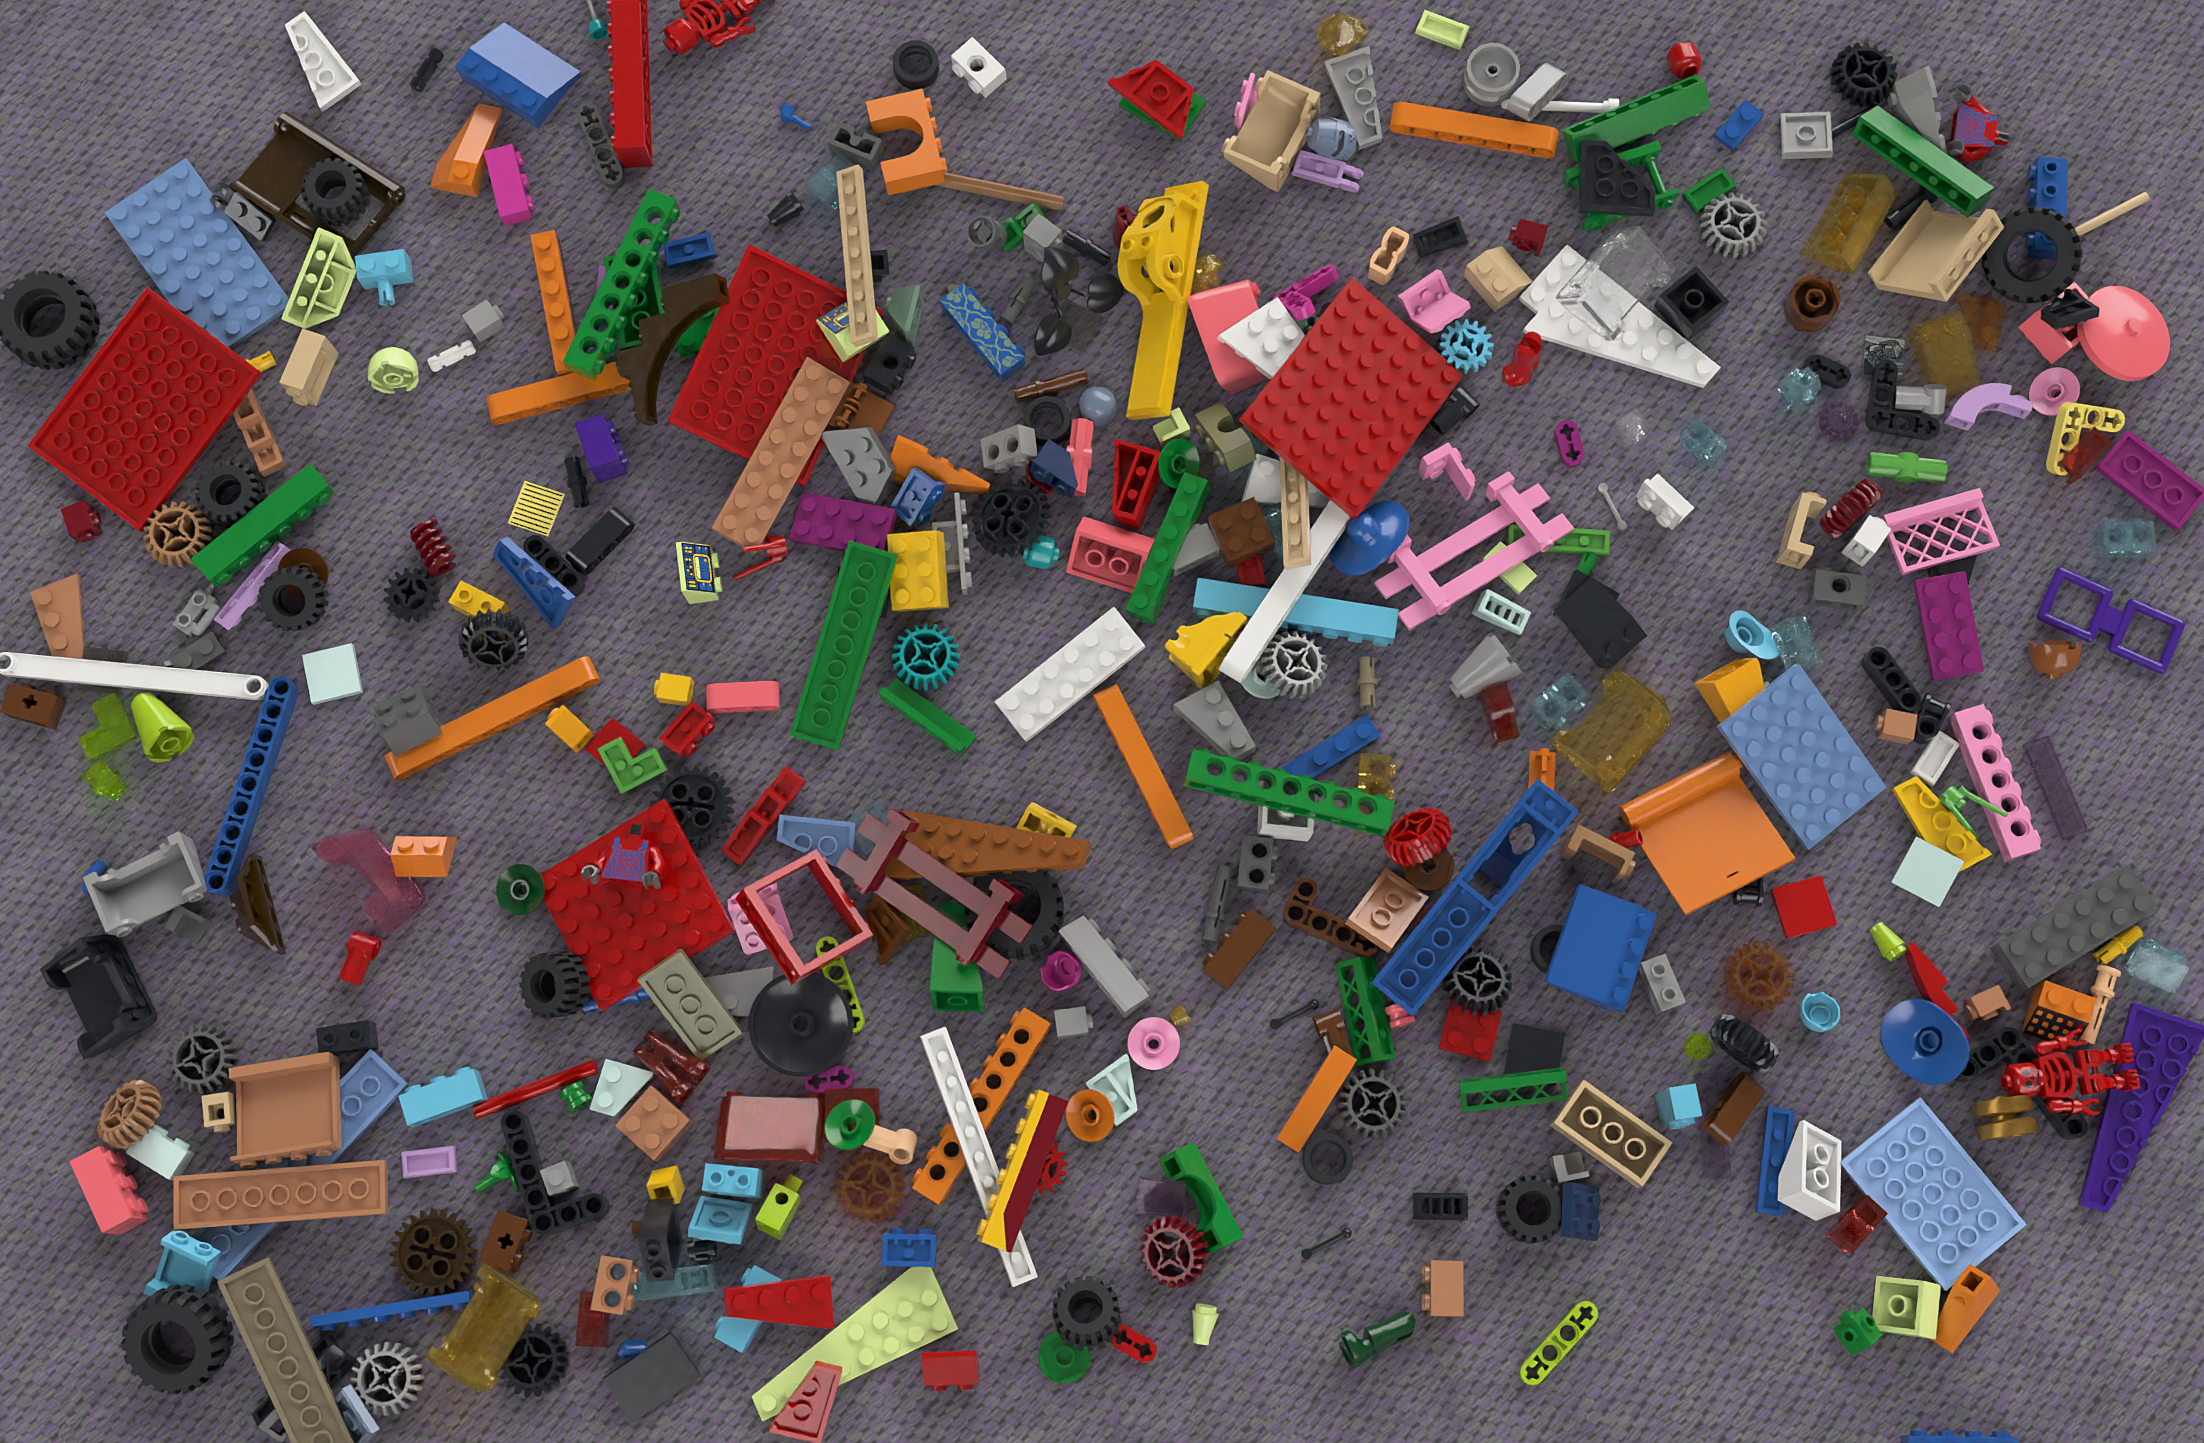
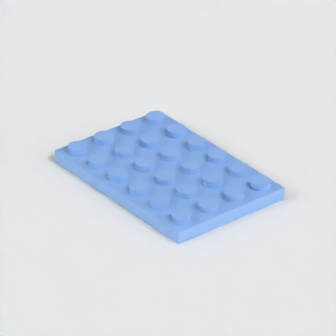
(1932, 1193)

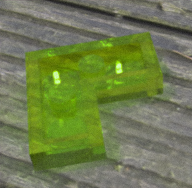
(114, 729)

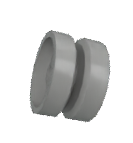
(1491, 74)

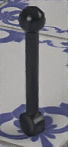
(1275, 1023)
(1345, 1233)

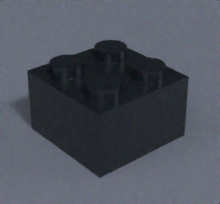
(1691, 303)

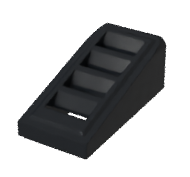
(1437, 229)
(1463, 1206)

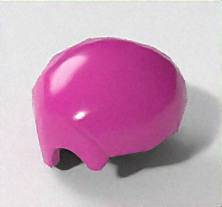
(1061, 970)

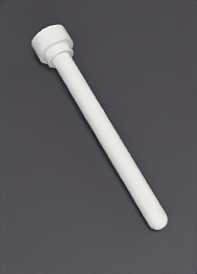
(1576, 106)

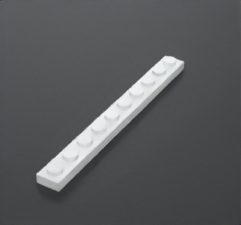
(972, 1140)

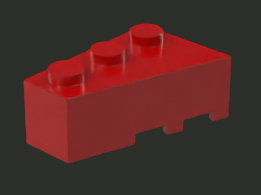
(1134, 482)

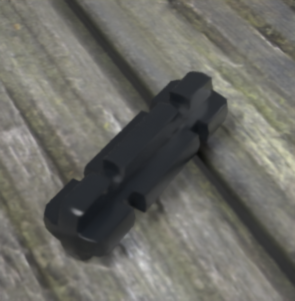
(426, 69)

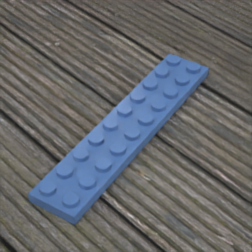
(363, 1097)

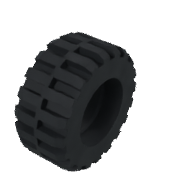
(2057, 279)
(64, 344)
(1048, 920)
(151, 1356)

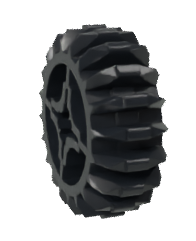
(1864, 65)
(497, 633)
(1497, 981)
(1744, 1043)
(535, 1372)

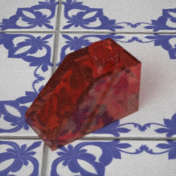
(1499, 713)

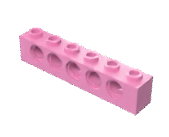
(1981, 775)

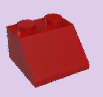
(950, 1369)

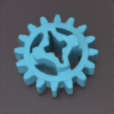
(1470, 336)

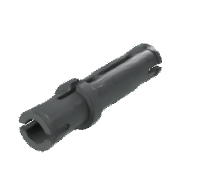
(1214, 915)

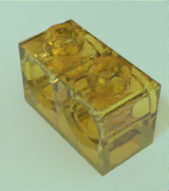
(1369, 781)

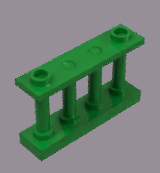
(1642, 155)

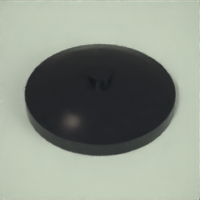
(801, 1025)

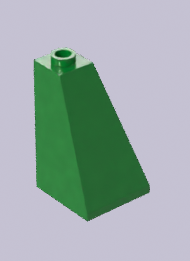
(952, 983)

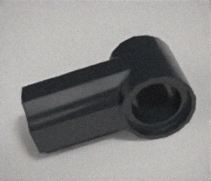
(1458, 407)

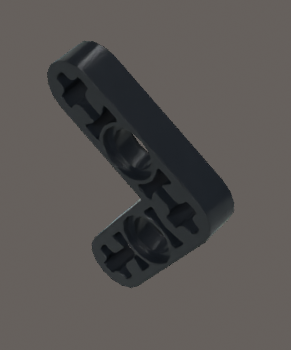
(1885, 409)

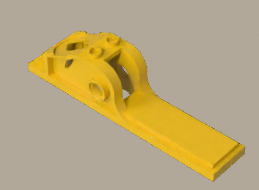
(1162, 311)

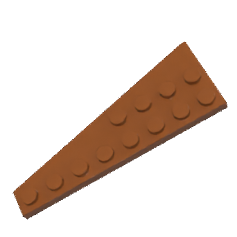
(985, 848)

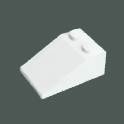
(1812, 1173)

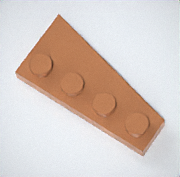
(61, 616)

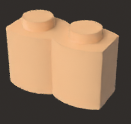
(1388, 256)

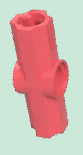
(1081, 452)

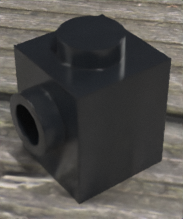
(879, 265)

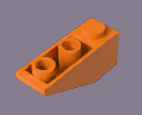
(1964, 1306)

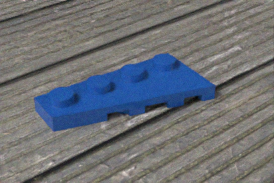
(536, 583)

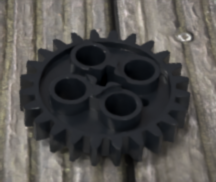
(1011, 518)
(697, 783)

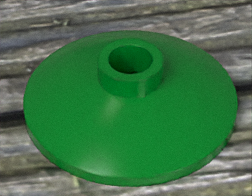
(1185, 458)
(843, 1118)

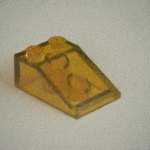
(1946, 353)

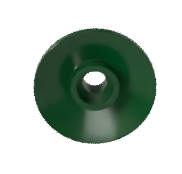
(510, 889)

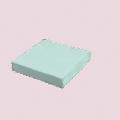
(332, 673)
(1927, 871)

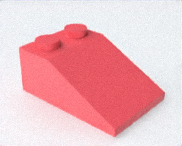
(2050, 341)

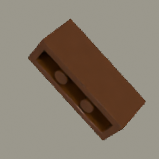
(1238, 949)

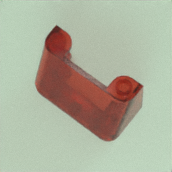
(771, 1129)

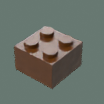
(1241, 532)

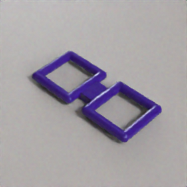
(2110, 620)

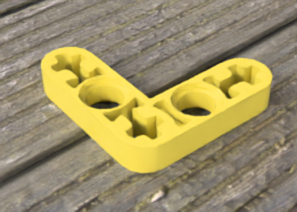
(2077, 421)

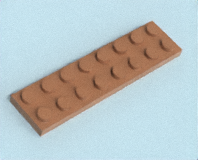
(780, 455)
(280, 1195)

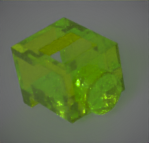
(105, 781)

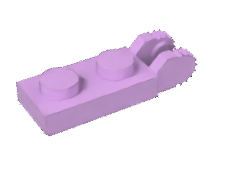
(1326, 171)

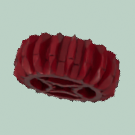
(1851, 508)
(1156, 1241)

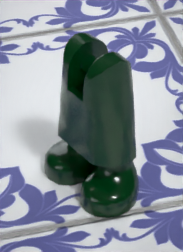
(1376, 1338)

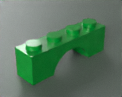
(1215, 1216)

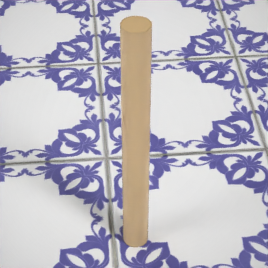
(2112, 213)

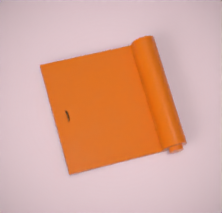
(1704, 832)

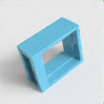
(734, 1181)

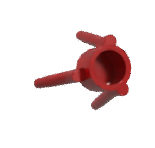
(774, 547)

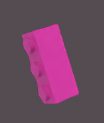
(509, 184)

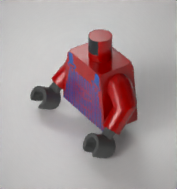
(1973, 129)
(629, 861)

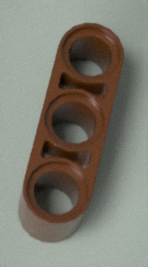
(1732, 1108)

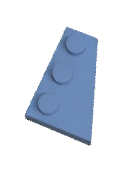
(809, 834)

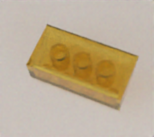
(1850, 221)

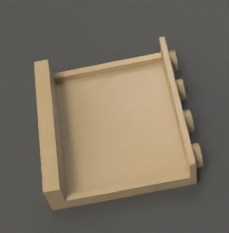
(1934, 252)

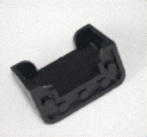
(102, 990)

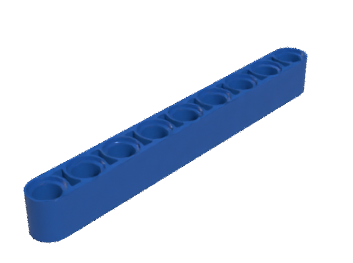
(249, 773)

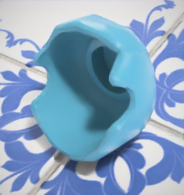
(1819, 1012)

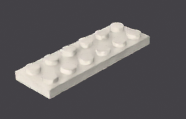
(1070, 674)

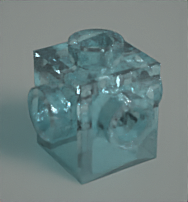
(1799, 387)

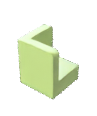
(1172, 428)

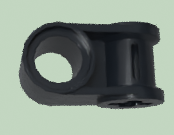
(1931, 715)
(1755, 888)

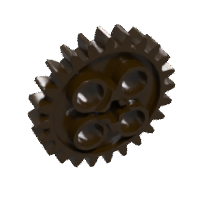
(427, 1275)

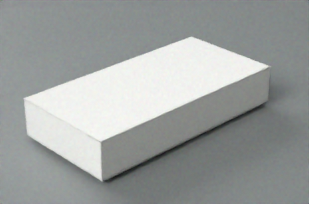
(1935, 758)

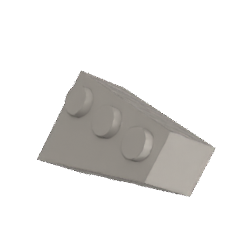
(1216, 720)

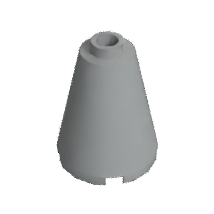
(1484, 668)

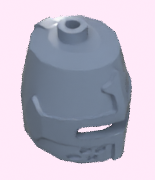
(1325, 138)

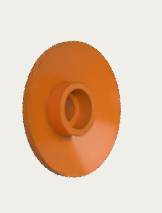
(1080, 1116)

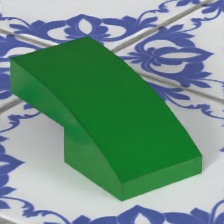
(1017, 225)

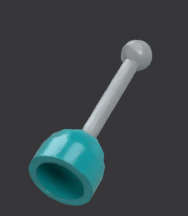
(597, 27)

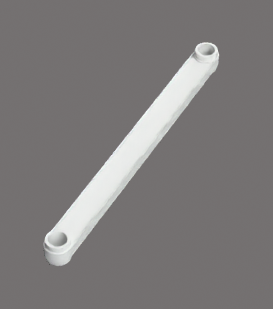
(132, 676)

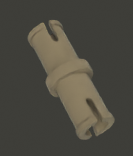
(1367, 682)

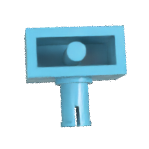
(384, 271)

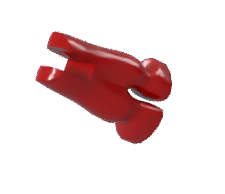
(1525, 360)

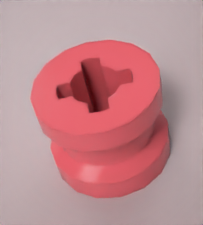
(1398, 1016)

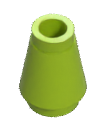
(1888, 942)

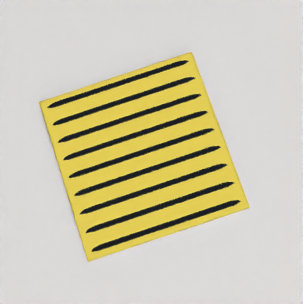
(536, 508)

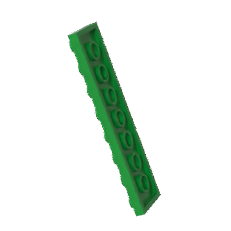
(844, 645)

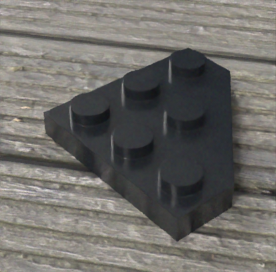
(1611, 183)

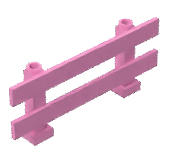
(1438, 599)

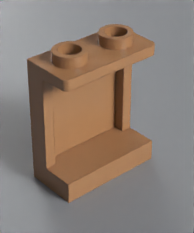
(1601, 848)

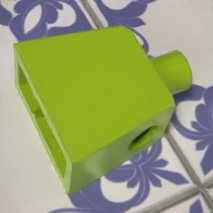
(775, 1218)

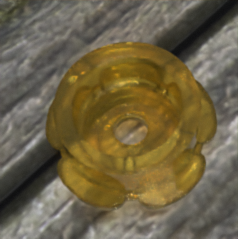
(1180, 1016)

